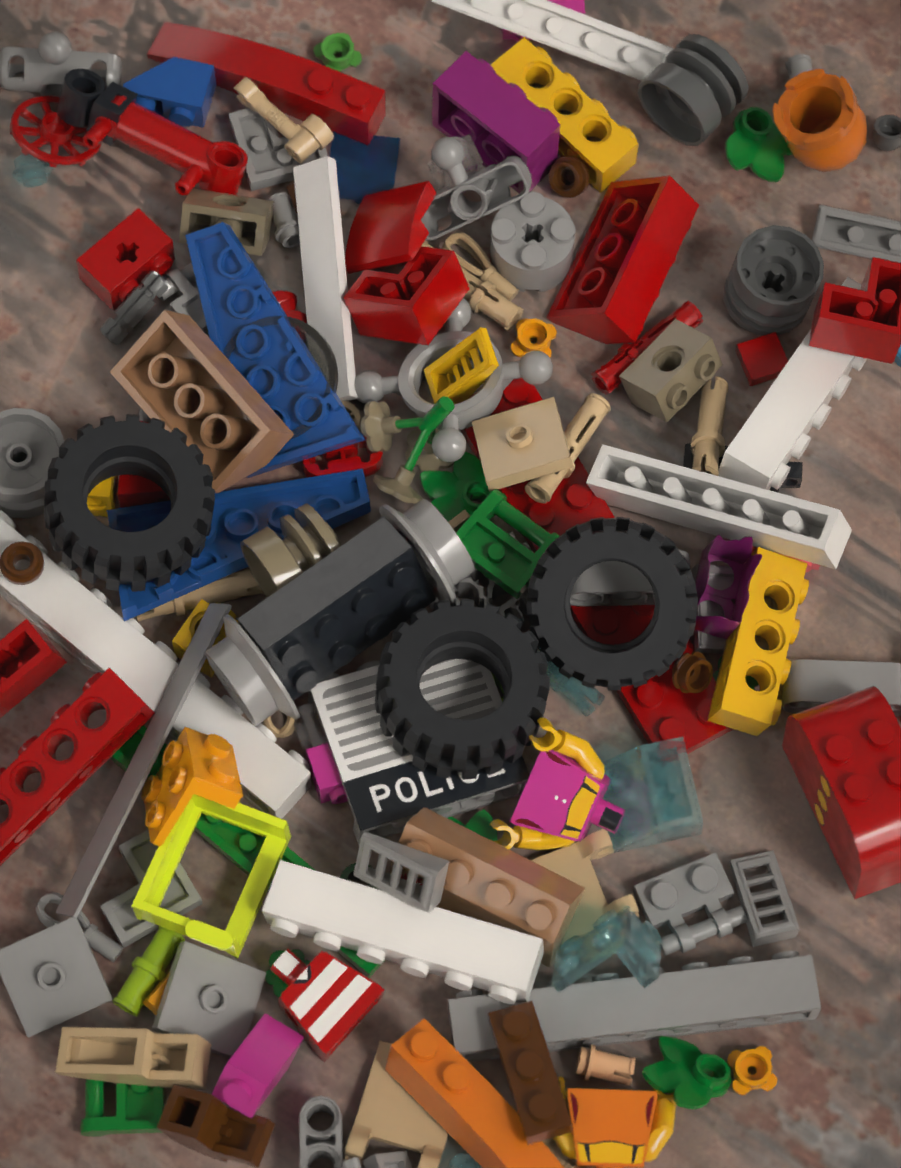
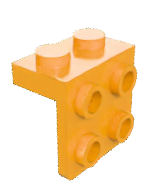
(189, 766)

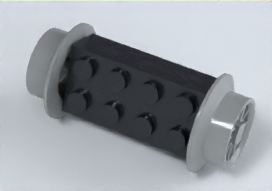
(338, 609)

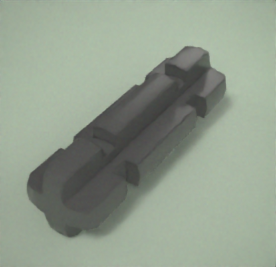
(134, 307)

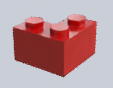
(410, 303)
(861, 320)

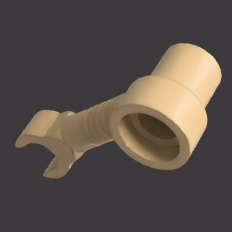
(302, 138)

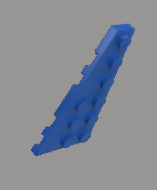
(271, 356)
(235, 517)

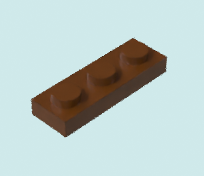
(530, 1072)

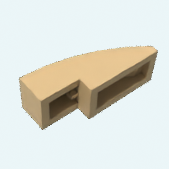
(134, 1057)

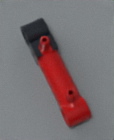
(115, 115)

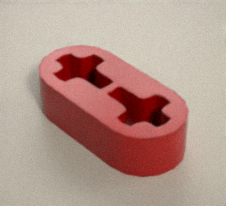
(345, 460)

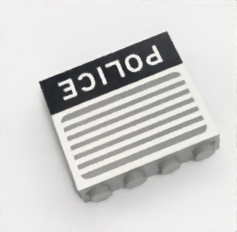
(386, 786)

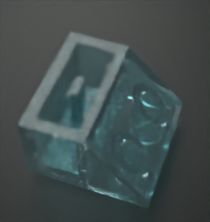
(656, 792)

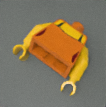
(616, 1126)

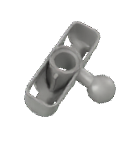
(49, 64)
(490, 183)

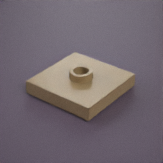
(522, 444)

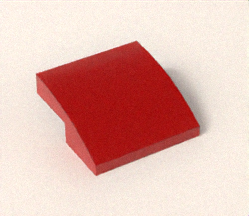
(388, 227)

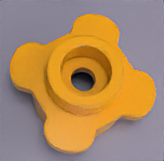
(532, 328)
(759, 1059)

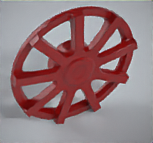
(51, 131)

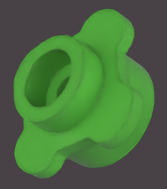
(341, 44)

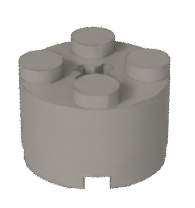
(532, 243)

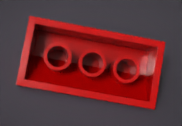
(624, 259)

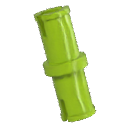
(148, 970)

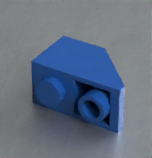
(177, 90)

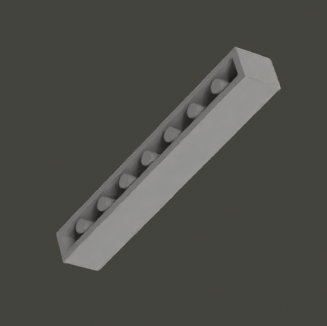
(672, 1006)

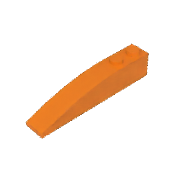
(463, 1101)

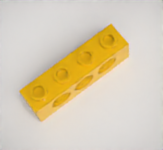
(604, 159)
(733, 700)

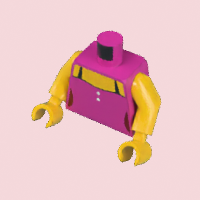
(560, 795)

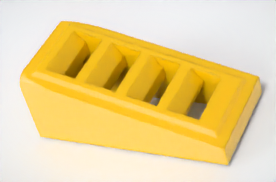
(441, 371)

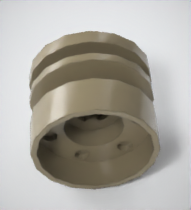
(280, 561)

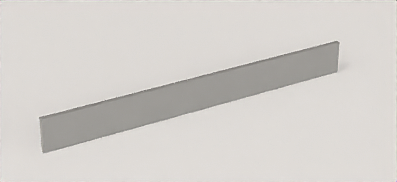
(142, 761)

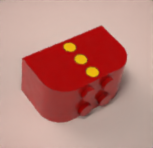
(851, 776)

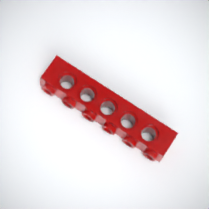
(63, 778)

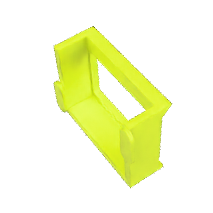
(167, 858)

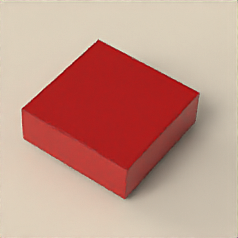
(761, 358)

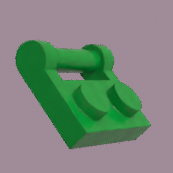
(498, 553)
(136, 1110)

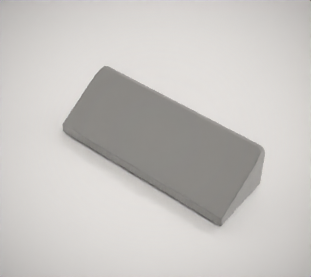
(857, 233)

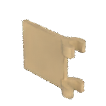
(576, 865)
(394, 1117)

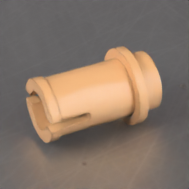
(604, 1065)

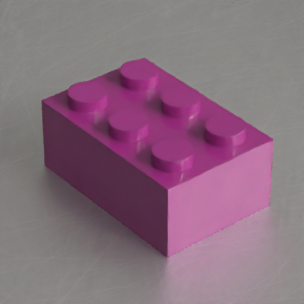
(496, 116)

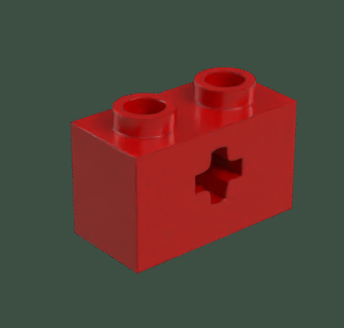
(125, 257)

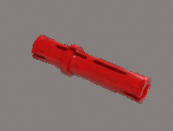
(607, 376)

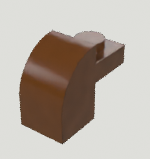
(213, 1128)

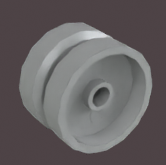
(26, 451)

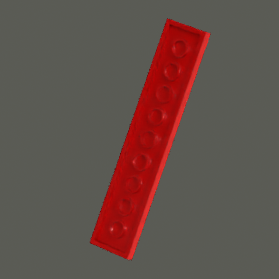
(657, 706)

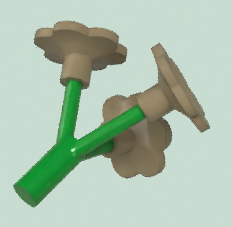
(379, 430)

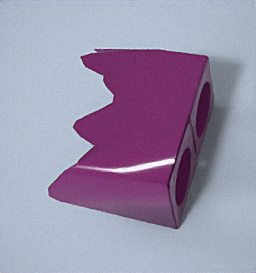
(735, 555)

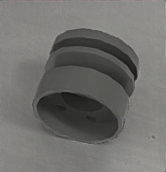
(693, 89)
(773, 280)

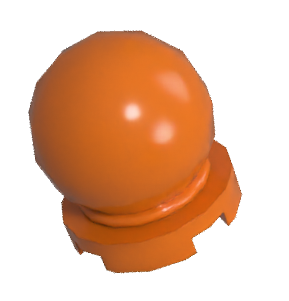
(821, 120)

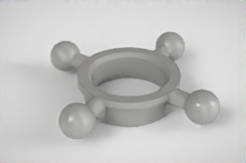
(449, 442)

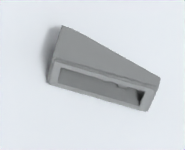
(432, 868)
(774, 931)

